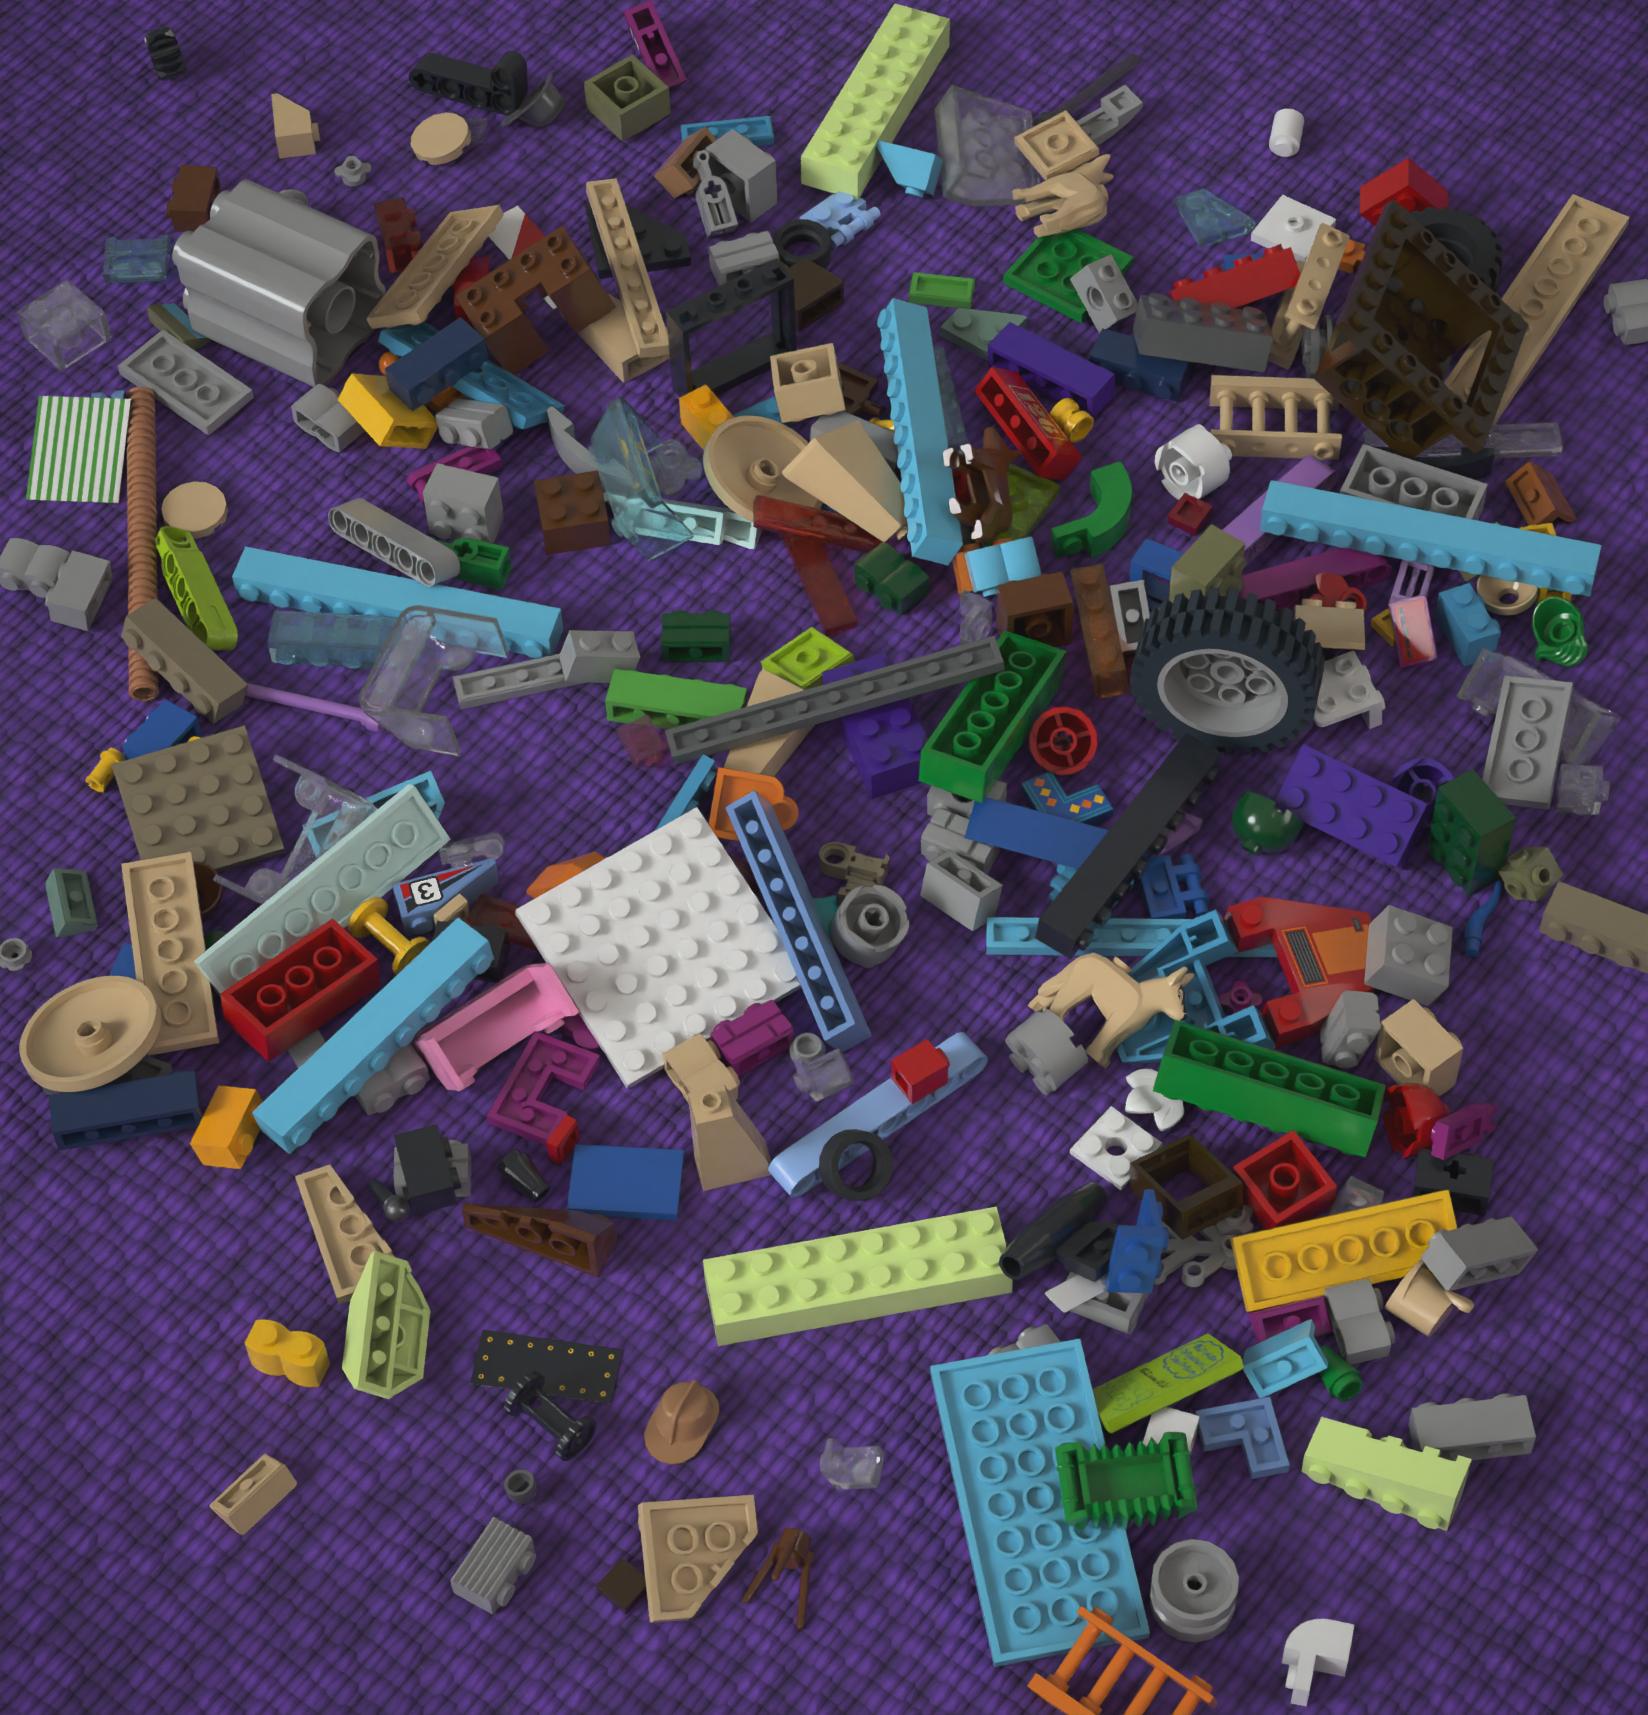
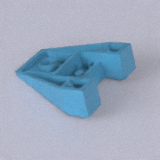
(1194, 947)

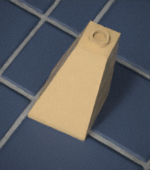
(853, 479)

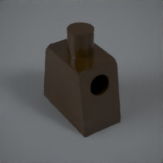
(815, 292)

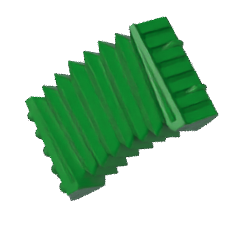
(1126, 1483)

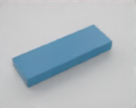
(757, 129)

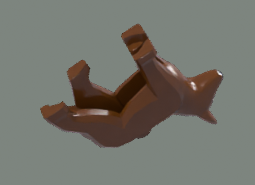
(987, 484)

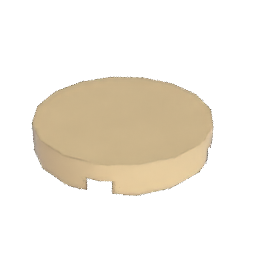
(440, 138)
(195, 508)

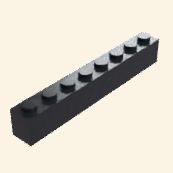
(1128, 847)

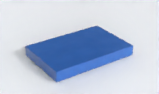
(626, 1182)

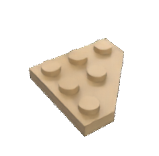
(691, 1549)

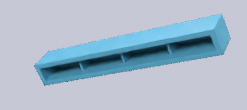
(373, 1036)

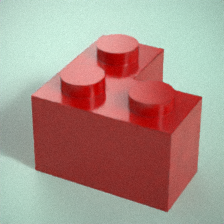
(1407, 186)

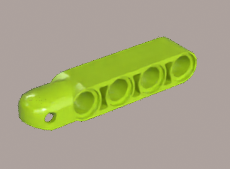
(195, 589)

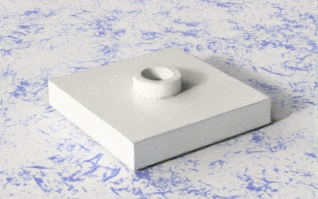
(1292, 226)

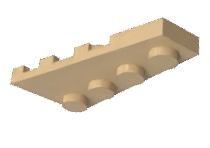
(340, 1228)

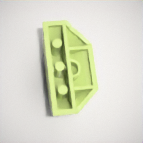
(386, 1328)

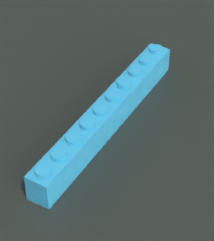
(919, 431)
(1430, 538)
(347, 590)

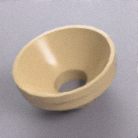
(1493, 588)

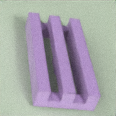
(1395, 596)

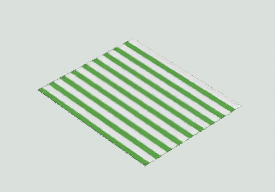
(78, 449)

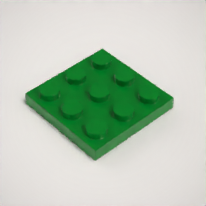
(1051, 261)

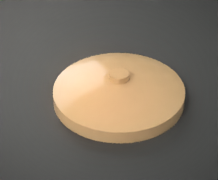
(748, 459)
(90, 1033)

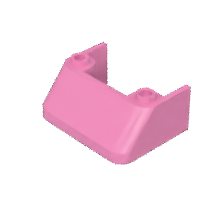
(493, 1023)

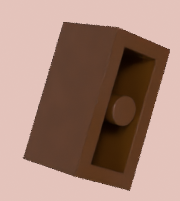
(193, 196)

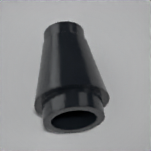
(522, 1174)

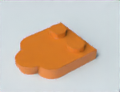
(735, 784)

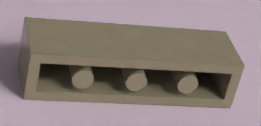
(184, 660)
(1597, 926)

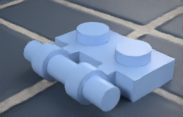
(839, 210)

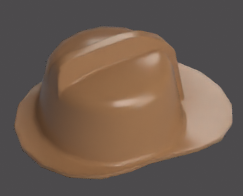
(681, 1422)

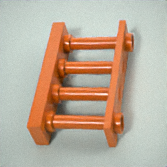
(1055, 1686)

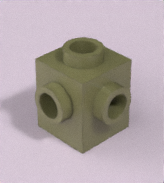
(1530, 873)

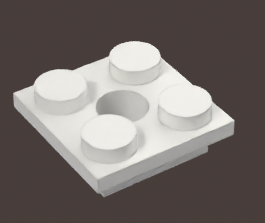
(1109, 1131)

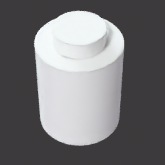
(1286, 132)

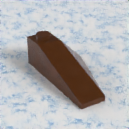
(559, 1235)

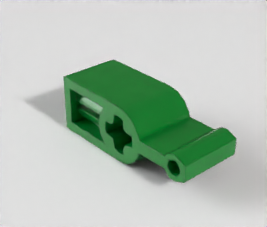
(481, 562)

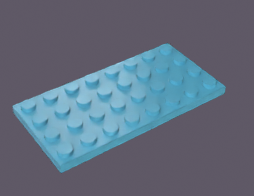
(1028, 1565)

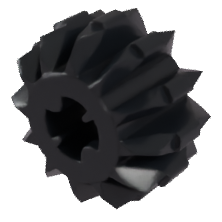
(165, 53)

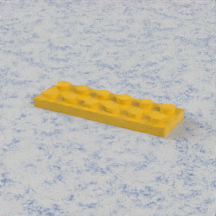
(1337, 1249)

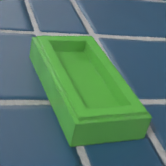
(941, 290)

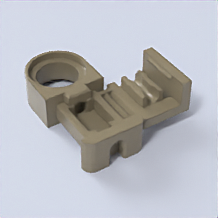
(862, 868)

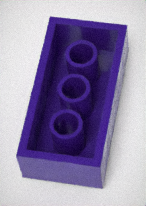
(881, 739)
(1353, 806)

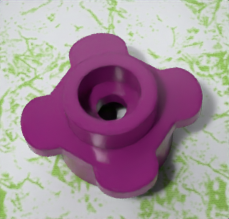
(1239, 990)

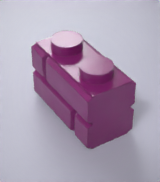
(753, 1037)

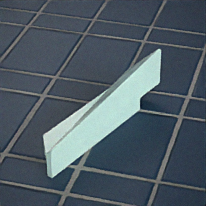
(713, 523)

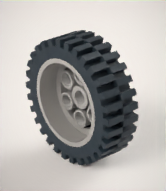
(1227, 671)

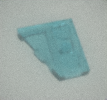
(1212, 218)

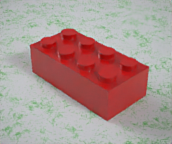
(300, 990)

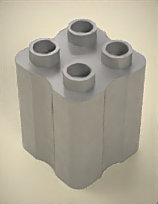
(280, 282)

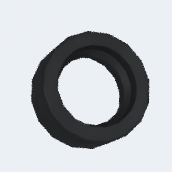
(803, 231)
(881, 1169)

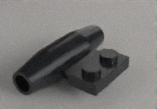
(1067, 1233)

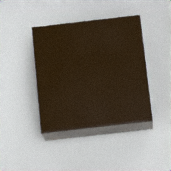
(623, 1586)

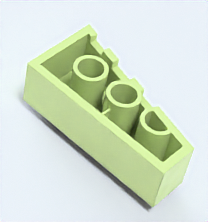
(1387, 1472)

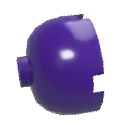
(1421, 780)

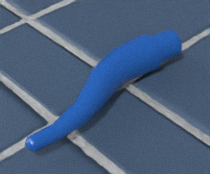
(1474, 927)

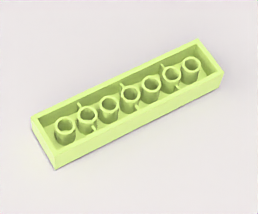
(875, 101)
(856, 1276)

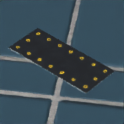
(568, 1367)

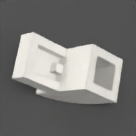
(1315, 1646)

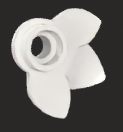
(1144, 1100)

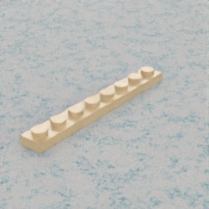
(628, 268)

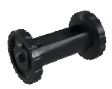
(571, 1433)

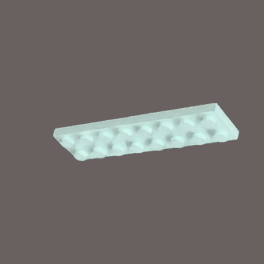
(334, 886)

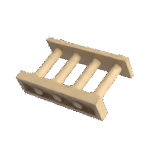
(1304, 302)
(1275, 393)

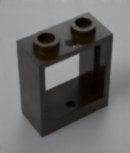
(1205, 1208)

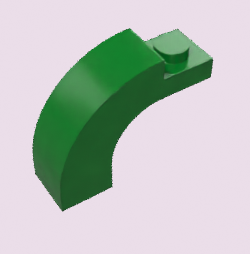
(1107, 524)

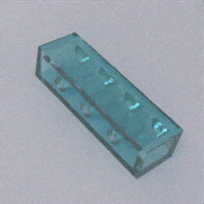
(328, 638)

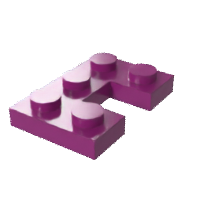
(519, 1103)

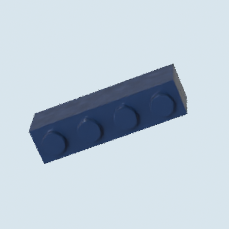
(126, 1110)

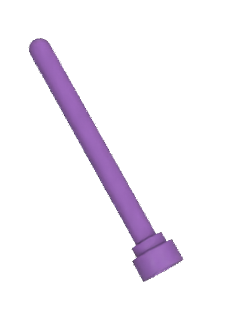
(313, 704)

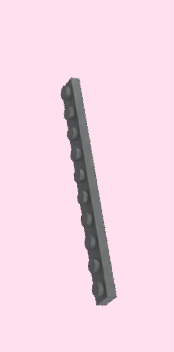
(834, 700)

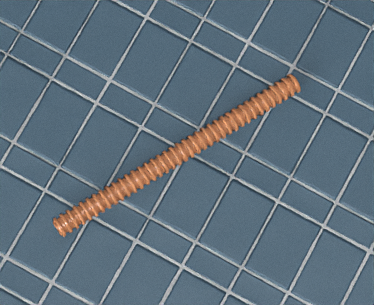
(141, 528)

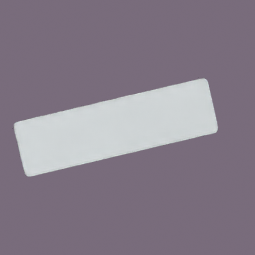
(1074, 1292)

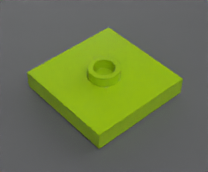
(806, 658)

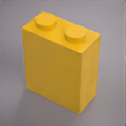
(385, 415)

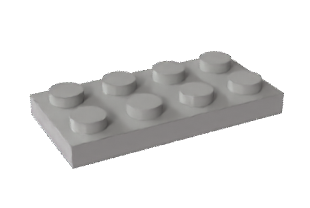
(186, 382)
(1527, 740)

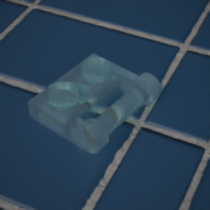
(136, 259)

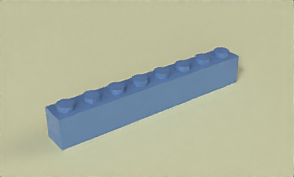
(798, 922)

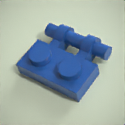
(1162, 891)

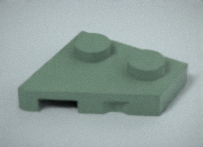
(977, 328)

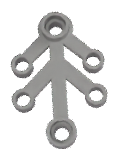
(1181, 1251)

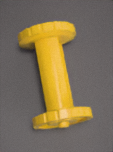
(370, 919)

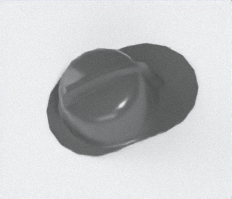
(540, 106)

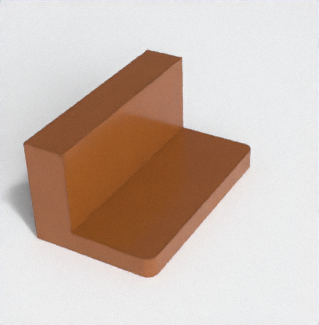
(1538, 495)

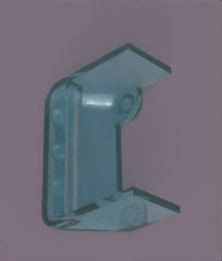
(622, 451)

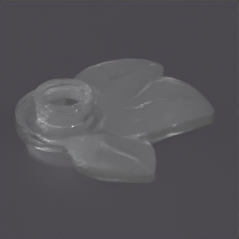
(673, 467)

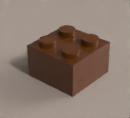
(572, 512)
(1036, 609)

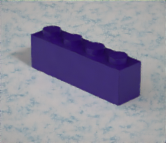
(1052, 369)

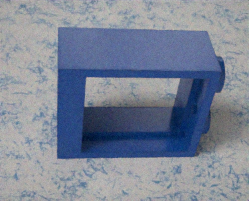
(1150, 561)

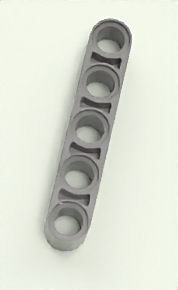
(394, 542)

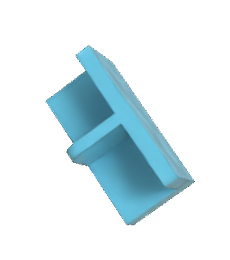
(1284, 1359)

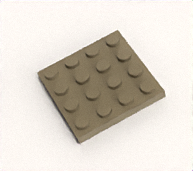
(200, 801)

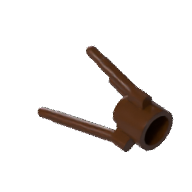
(790, 1553)

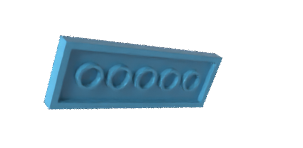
(486, 384)

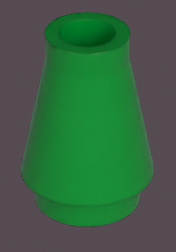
(1340, 1377)

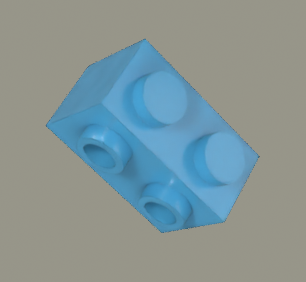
(1466, 623)

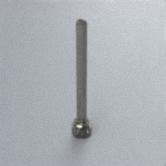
(1092, 90)

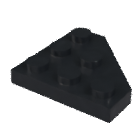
(658, 243)

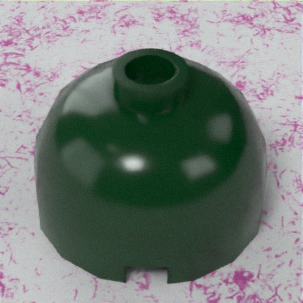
(1263, 825)

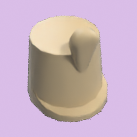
(1424, 1301)

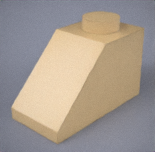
(293, 128)

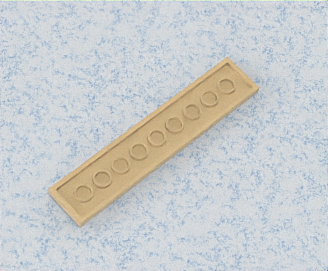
(1548, 289)

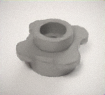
(353, 171)
(1237, 1224)

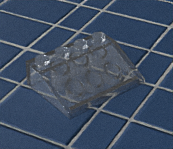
(980, 149)

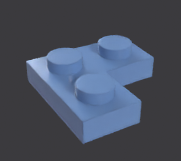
(1249, 1425)

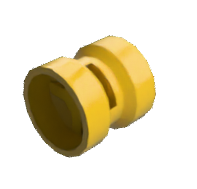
(1072, 420)

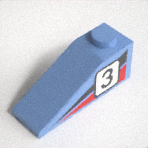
(424, 896)

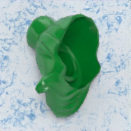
(1559, 632)

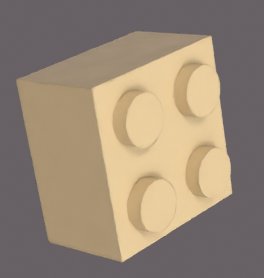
(807, 383)
(1418, 1049)

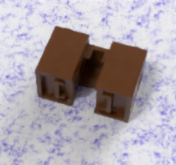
(553, 269)

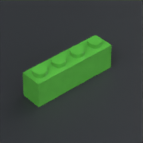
(668, 699)

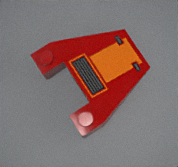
(1318, 951)

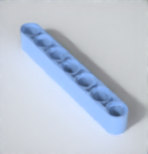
(877, 1112)

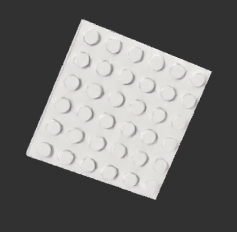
(659, 944)

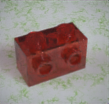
(396, 233)

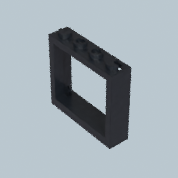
(729, 297)

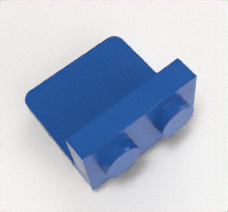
(1138, 1250)

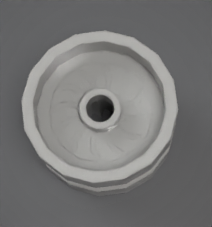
(1193, 1590)

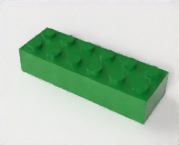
(992, 718)
(1269, 1088)

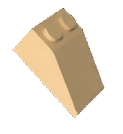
(1333, 627)

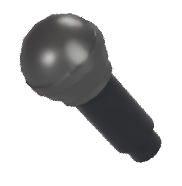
(395, 1207)

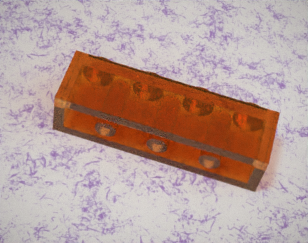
(1099, 631)

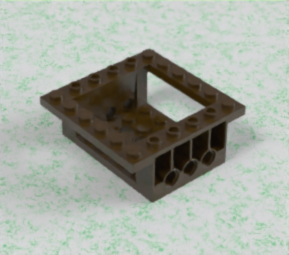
(1435, 307)

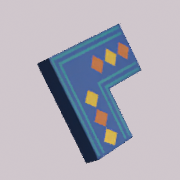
(1084, 806)

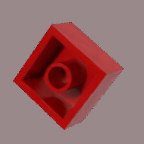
(1285, 1183)

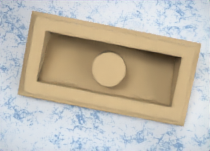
(254, 1494)

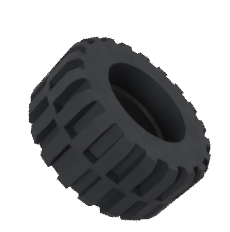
(1467, 239)

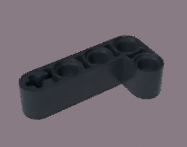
(489, 89)

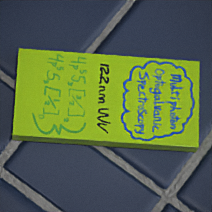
(1164, 1381)

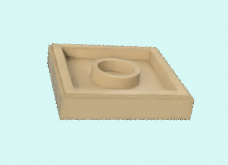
(1056, 145)

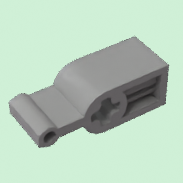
(715, 212)

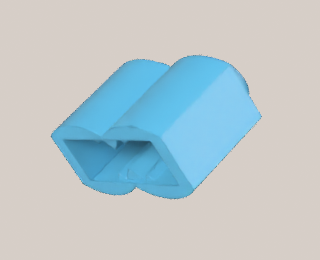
(1002, 564)

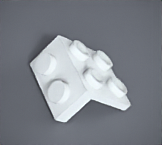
(1347, 692)

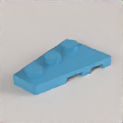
(693, 790)

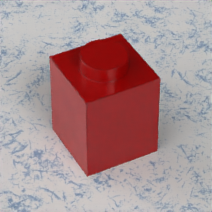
(920, 1070)

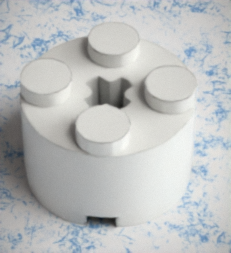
(1193, 463)

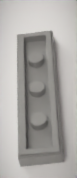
(510, 681)

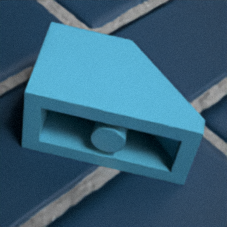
(912, 168)

